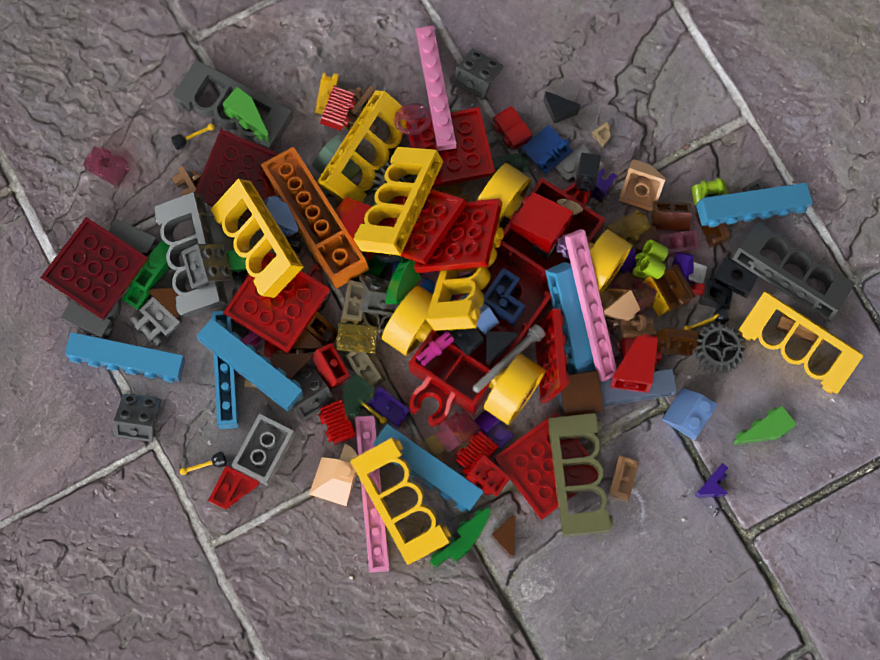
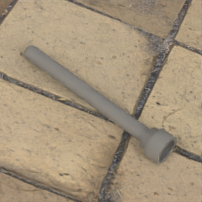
(534, 334)

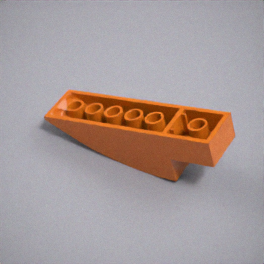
(315, 218)

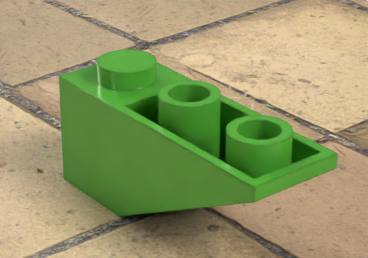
(243, 109)
(771, 428)

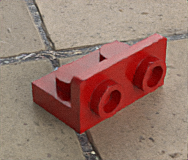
(487, 476)

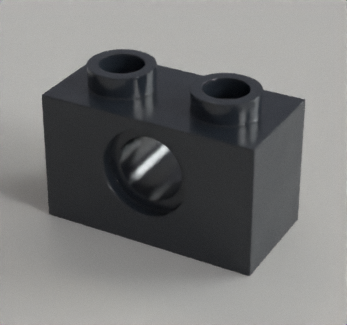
(587, 172)
(724, 277)

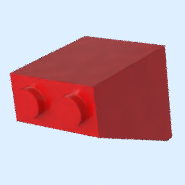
(352, 215)
(541, 221)
(638, 366)

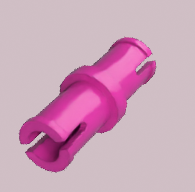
(435, 348)

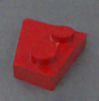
(231, 488)

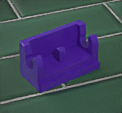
(603, 187)
(389, 407)

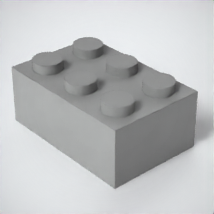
(263, 450)

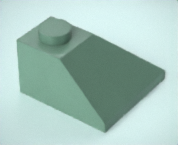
(326, 155)

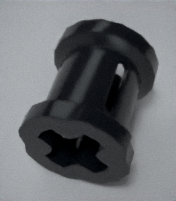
(297, 241)

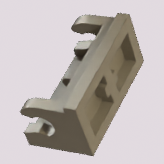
(352, 303)
(366, 367)

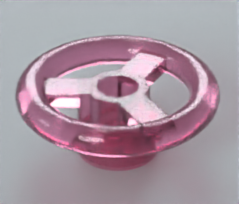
(412, 115)

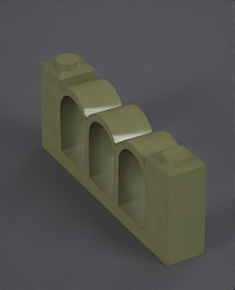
(569, 428)

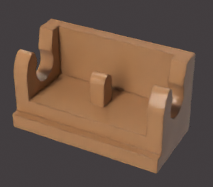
(623, 478)

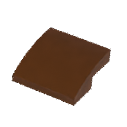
(582, 394)

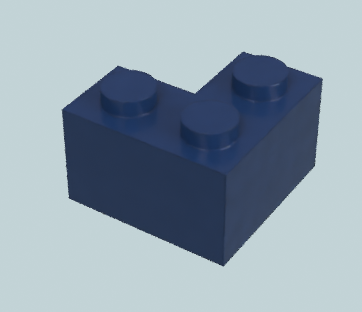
(500, 298)

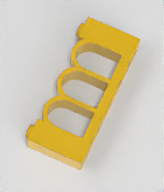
(403, 162)
(332, 179)
(227, 213)
(463, 313)
(841, 368)
(421, 544)

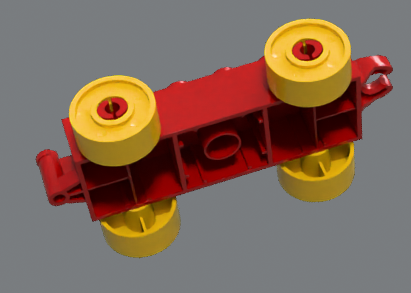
(452, 373)

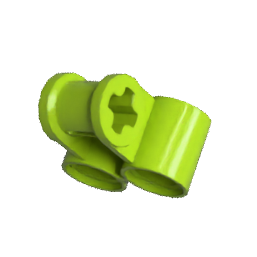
(708, 189)
(650, 260)

